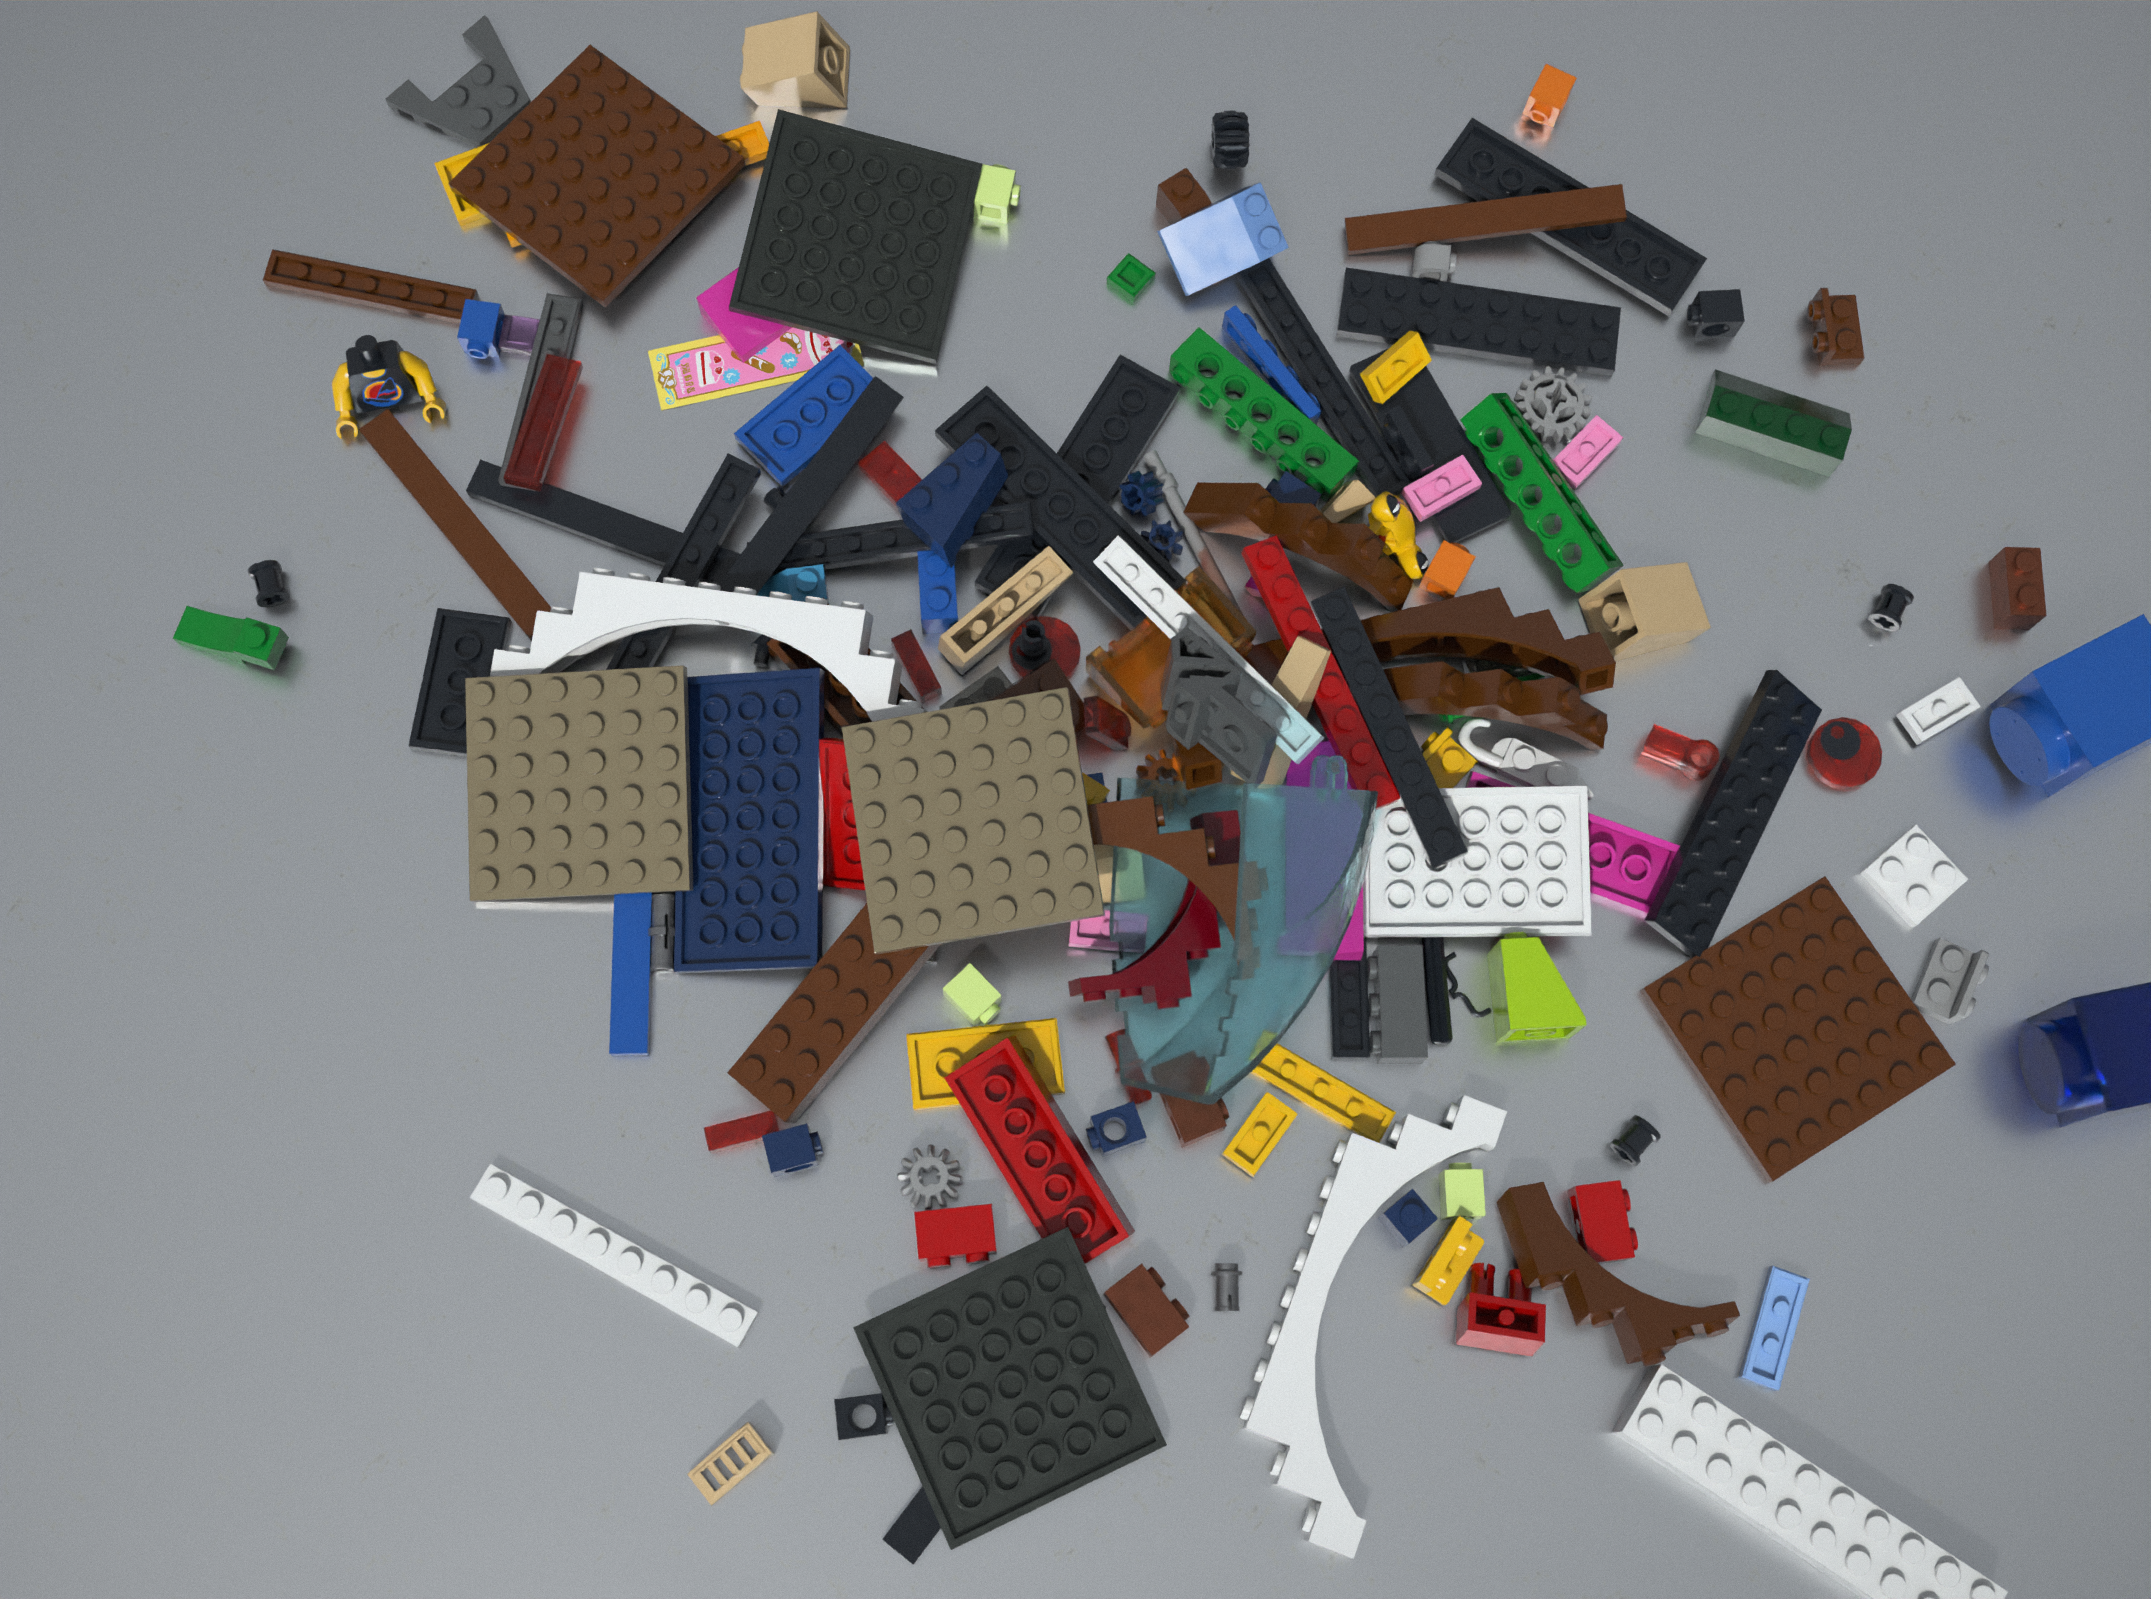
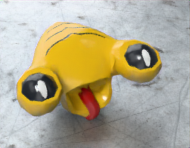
(1395, 526)

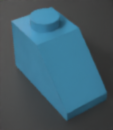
(798, 583)

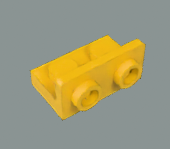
(1446, 759)
(1449, 1261)

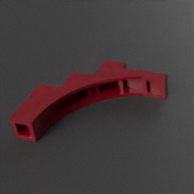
(1163, 971)

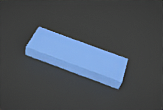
(1774, 1328)

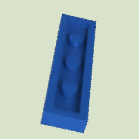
(1265, 361)

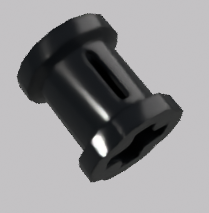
(268, 583)
(1891, 607)
(1635, 1140)

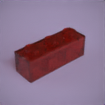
(916, 666)
(740, 1131)

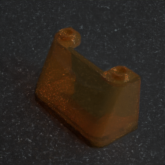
(1136, 663)

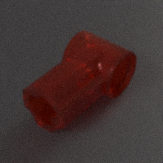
(1676, 752)

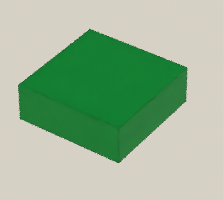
(1131, 277)

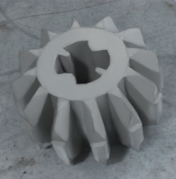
(932, 1190)

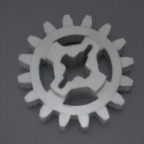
(1568, 403)

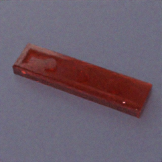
(543, 422)

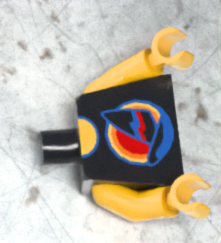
(381, 378)

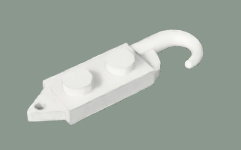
(1521, 761)

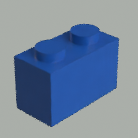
(937, 593)

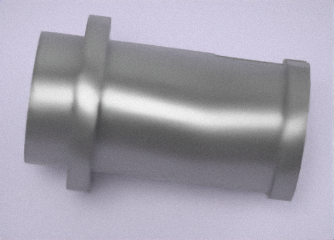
(1226, 1286)

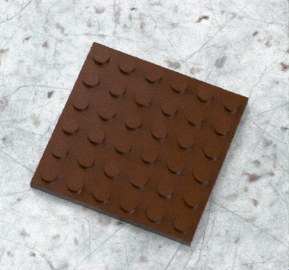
(597, 175)
(1797, 1029)

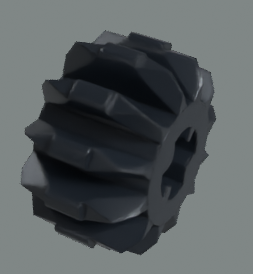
(1230, 140)

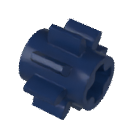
(1142, 493)
(1165, 534)

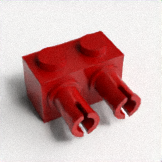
(1499, 1322)

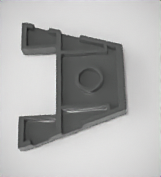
(479, 102)

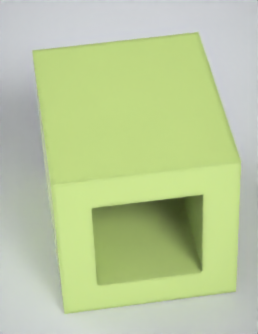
(973, 996)
(1461, 1192)

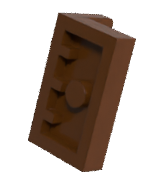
(1836, 329)

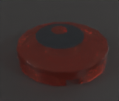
(1061, 645)
(1844, 753)

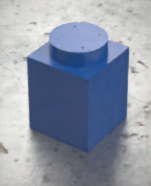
(2078, 710)

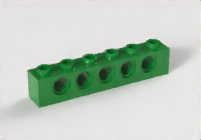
(1203, 353)
(1558, 498)

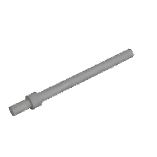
(1188, 526)

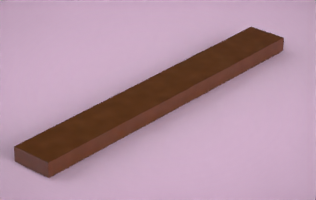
(1485, 219)
(455, 520)

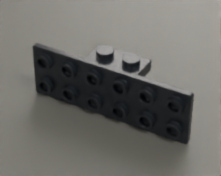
(1427, 437)

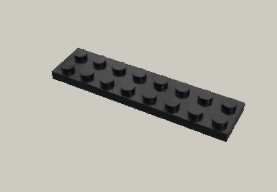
(1623, 252)
(1480, 321)
(1100, 450)
(1064, 507)
(1733, 814)

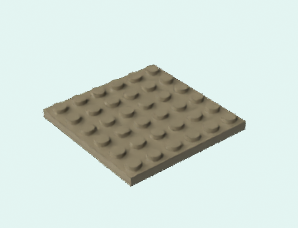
(579, 784)
(972, 821)

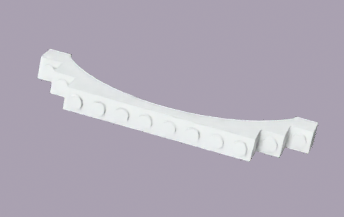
(618, 607)
(1286, 1394)

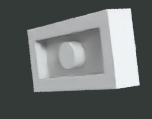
(1938, 711)

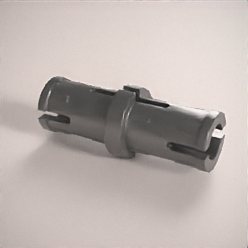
(662, 932)

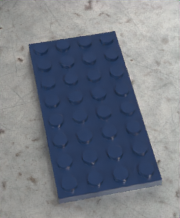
(754, 824)

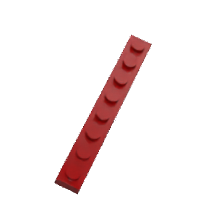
(1333, 698)

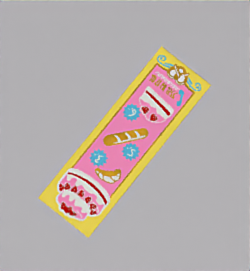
(711, 370)

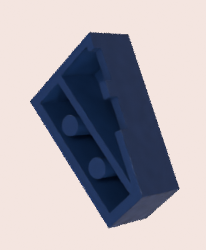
(953, 497)

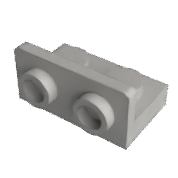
(1950, 981)

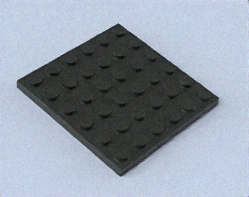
(855, 237)
(1009, 1387)

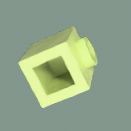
(996, 193)

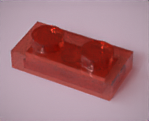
(889, 472)
(1106, 723)

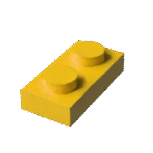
(1396, 367)
(1259, 1134)

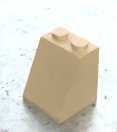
(795, 63)
(1645, 609)

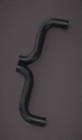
(1459, 994)

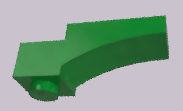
(231, 637)

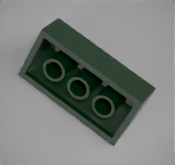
(1774, 423)

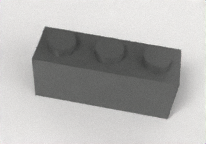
(1398, 1004)

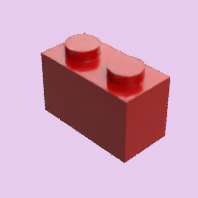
(1602, 1221)
(955, 1234)

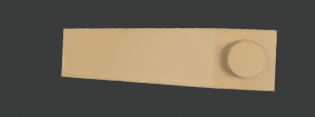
(1003, 610)
(1298, 684)

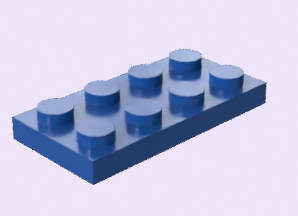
(804, 416)

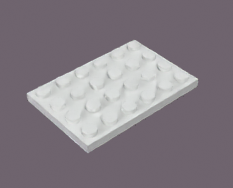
(1520, 871)

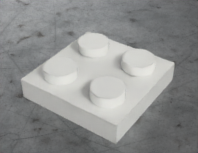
(1914, 876)

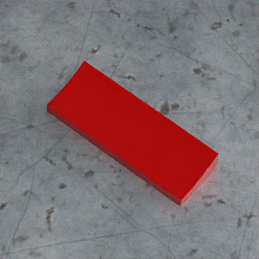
(1038, 1149)

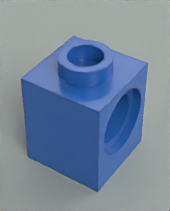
(481, 328)

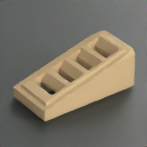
(1346, 501)
(757, 1442)

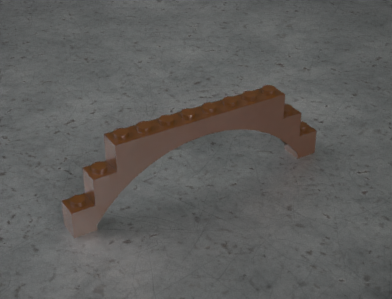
(1461, 626)

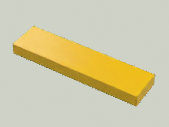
(1324, 1093)

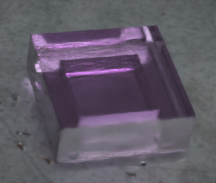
(518, 335)

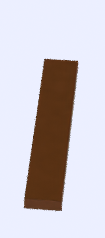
(367, 286)

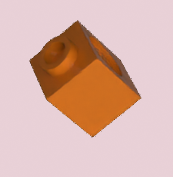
(1549, 95)
(1447, 570)

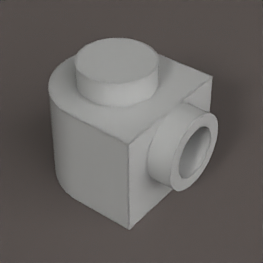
(1434, 261)

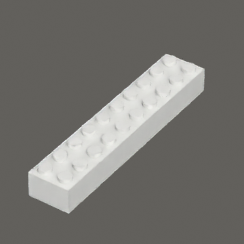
(1789, 1496)

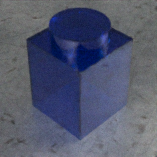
(2090, 1055)

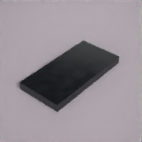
(458, 649)

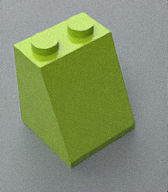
(1529, 993)

